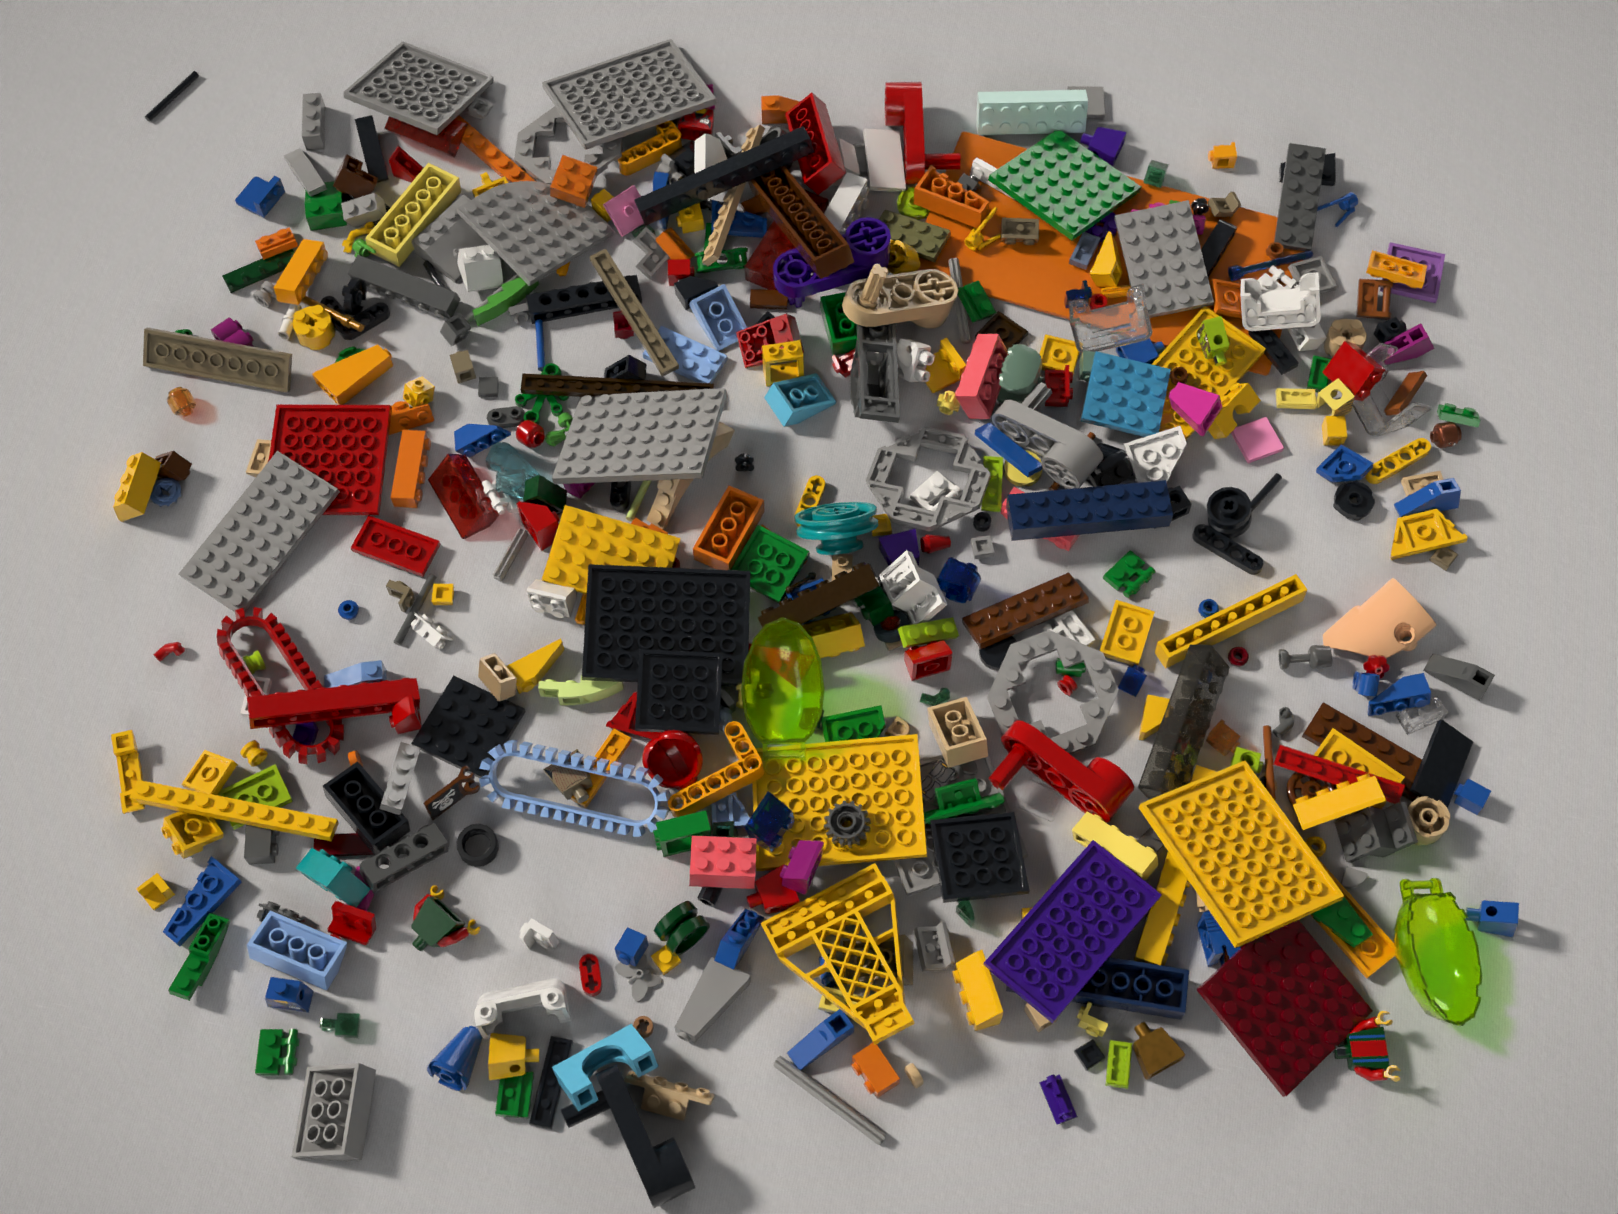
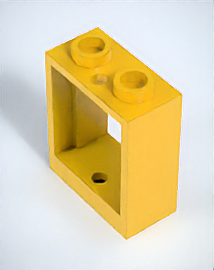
(773, 354)

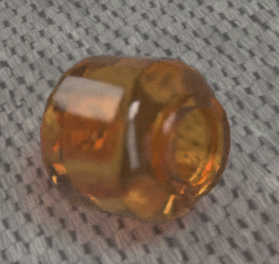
(181, 401)

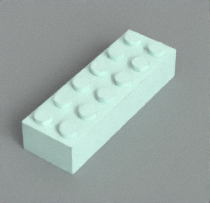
(1031, 112)

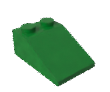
(325, 208)

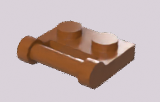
(1368, 298)

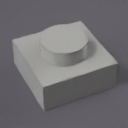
(982, 547)

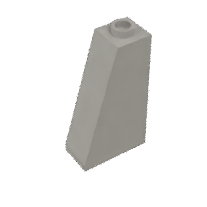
(711, 997)

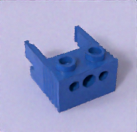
(1214, 940)

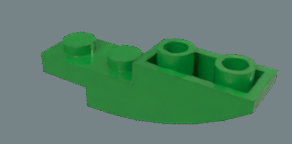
(201, 957)

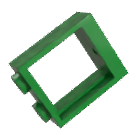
(676, 834)

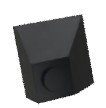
(685, 158)

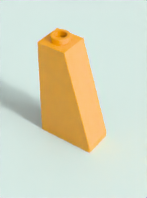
(353, 374)

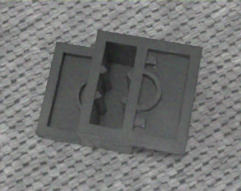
(1376, 832)

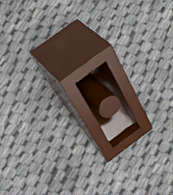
(173, 466)

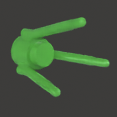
(362, 248)

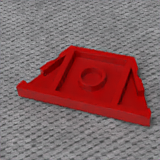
(626, 717)

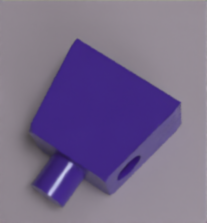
(1105, 143)
(896, 544)

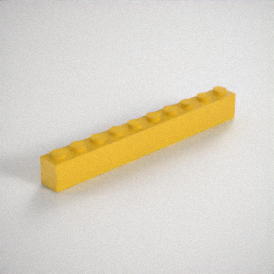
(1164, 914)

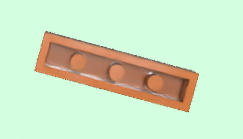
(410, 469)

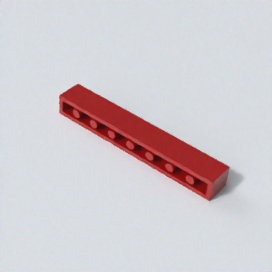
(329, 703)

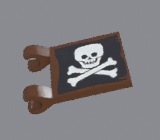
(451, 794)

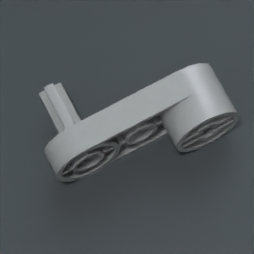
(1066, 452)

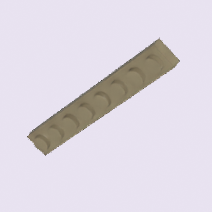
(634, 312)

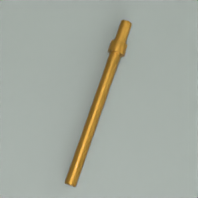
(345, 320)

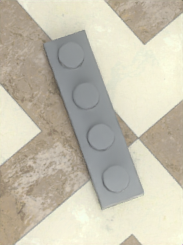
(400, 778)

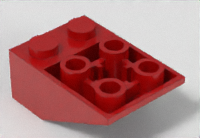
(772, 331)

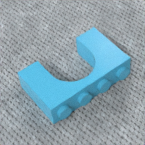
(621, 1046)

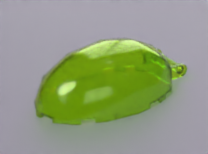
(783, 688)
(1437, 953)

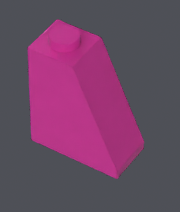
(1195, 406)

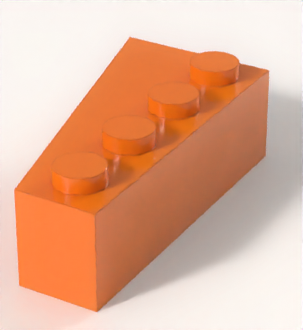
(950, 198)

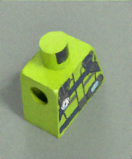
(1213, 339)

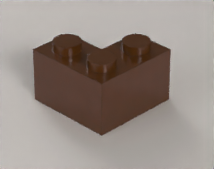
(352, 179)

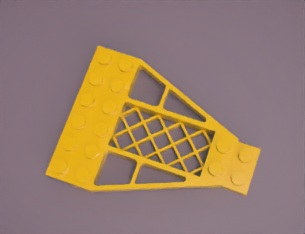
(824, 915)

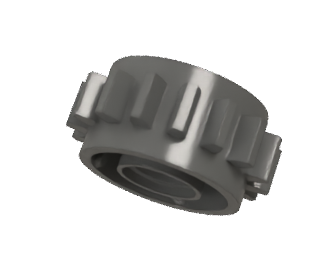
(849, 835)

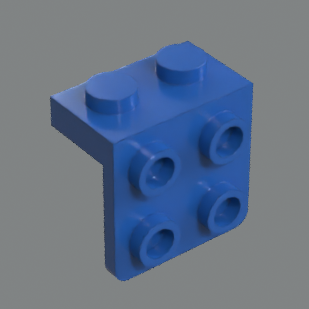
(261, 195)

